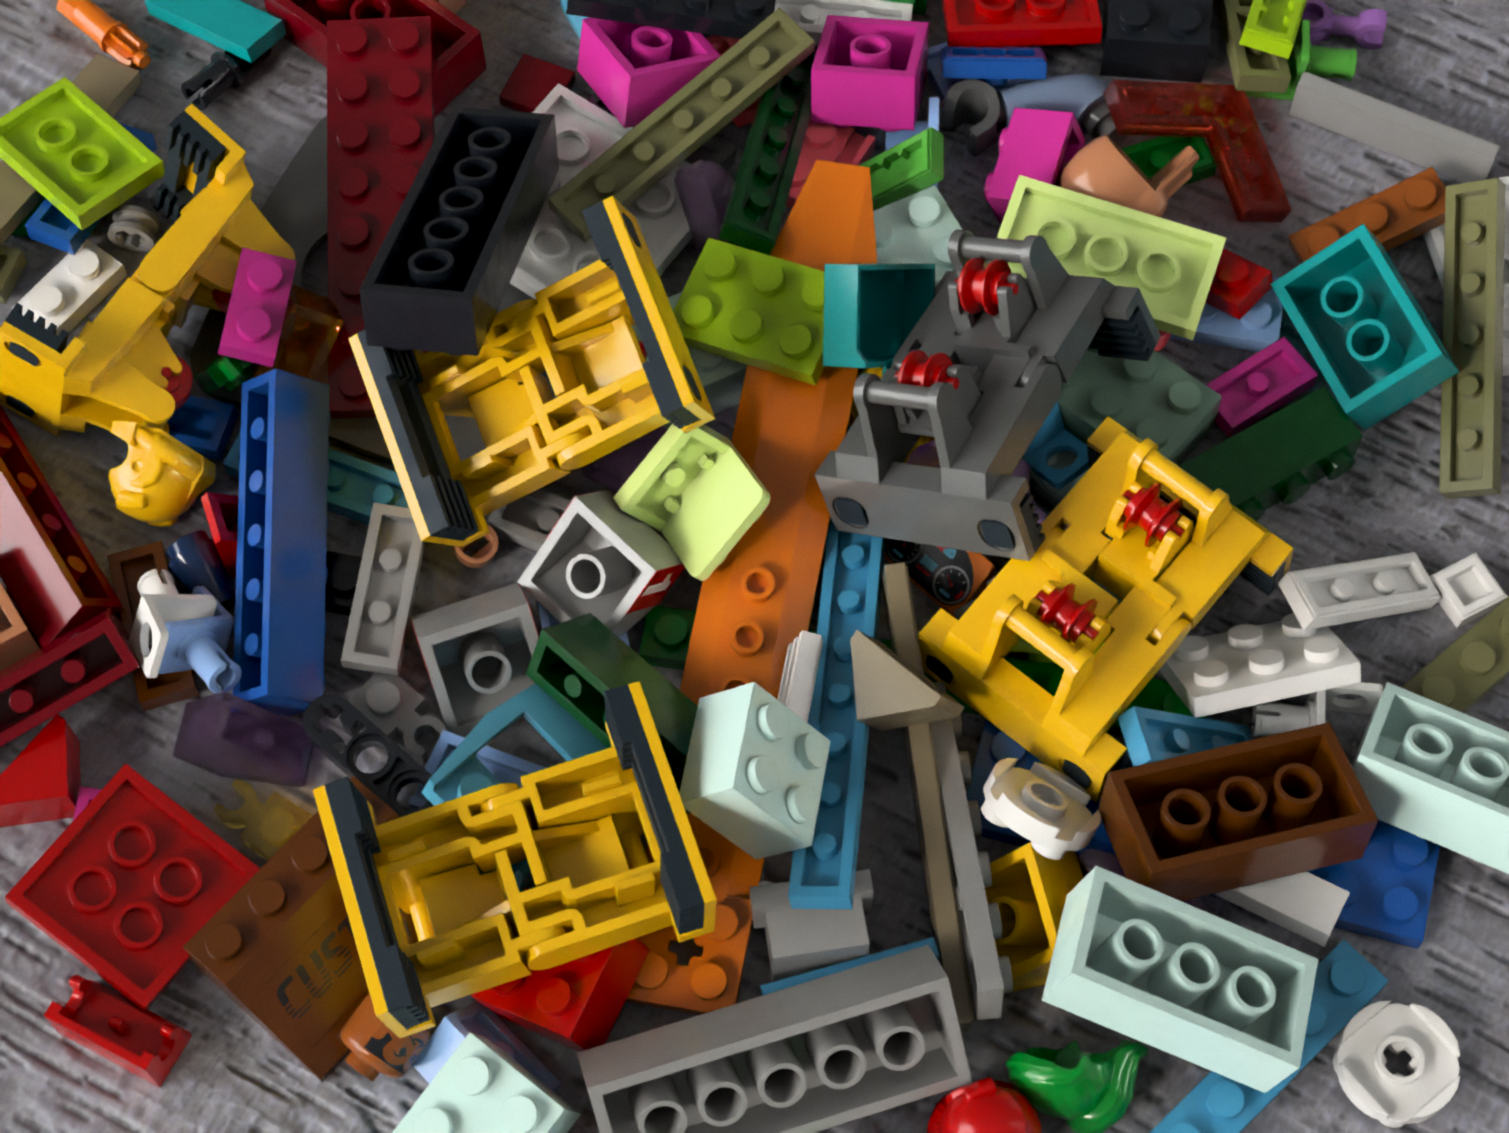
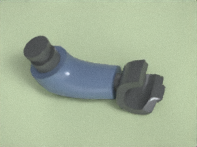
(983, 107)

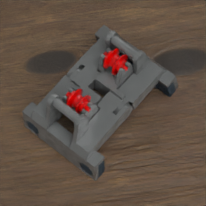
(981, 383)

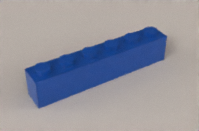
(282, 542)

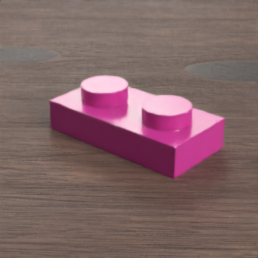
(257, 307)
(1261, 385)

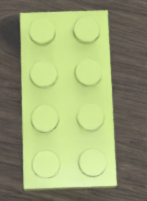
(1123, 245)

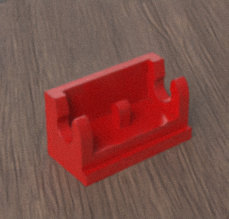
(119, 1030)

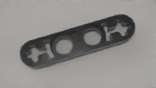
(387, 782)

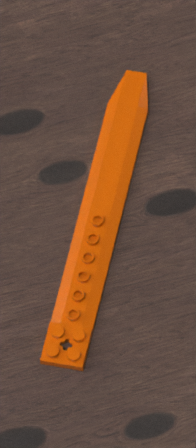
(769, 578)

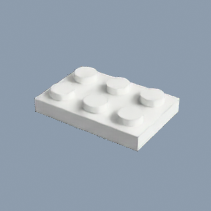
(1258, 666)

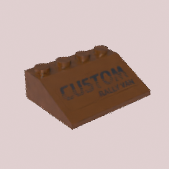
(290, 948)

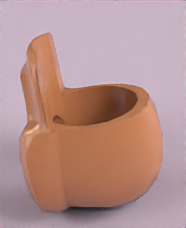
(1110, 175)

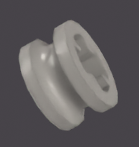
(133, 228)

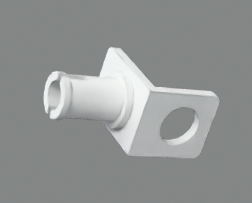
(160, 605)
(1281, 718)

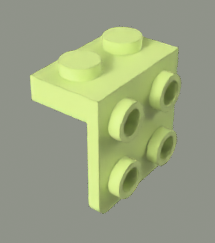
(696, 495)

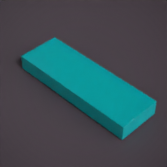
(223, 23)

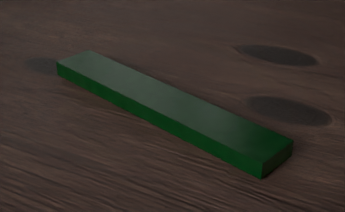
(769, 162)

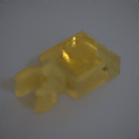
(267, 824)

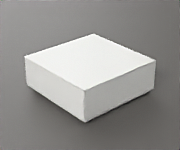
(1467, 590)

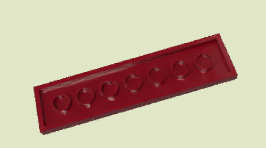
(375, 146)

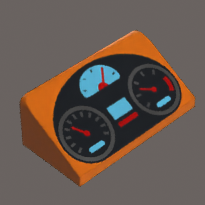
(942, 573)

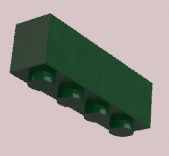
(1280, 455)
(584, 659)

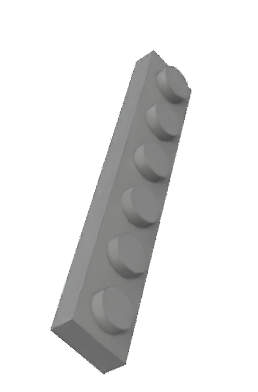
(979, 920)

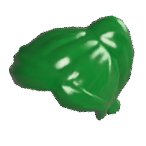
(1076, 1085)

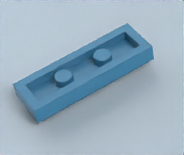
(1164, 735)

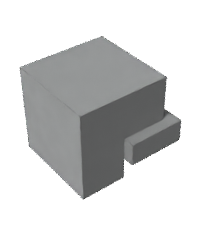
(810, 938)

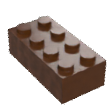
(1237, 814)

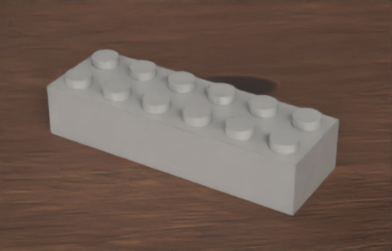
(788, 1056)

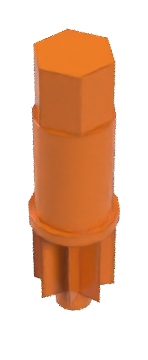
(109, 34)

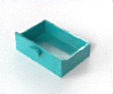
(872, 310)

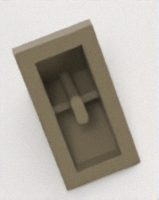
(892, 690)

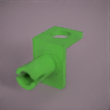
(1317, 60)

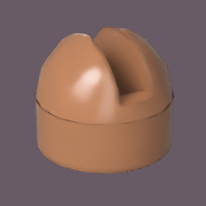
(483, 556)

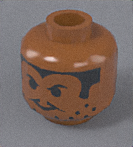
(376, 1047)

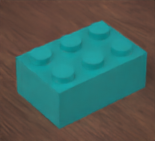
(1364, 327)

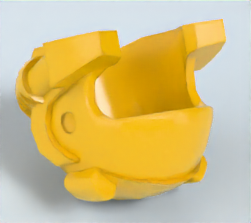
(158, 475)

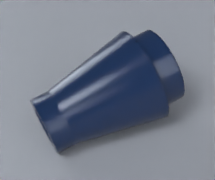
(198, 563)

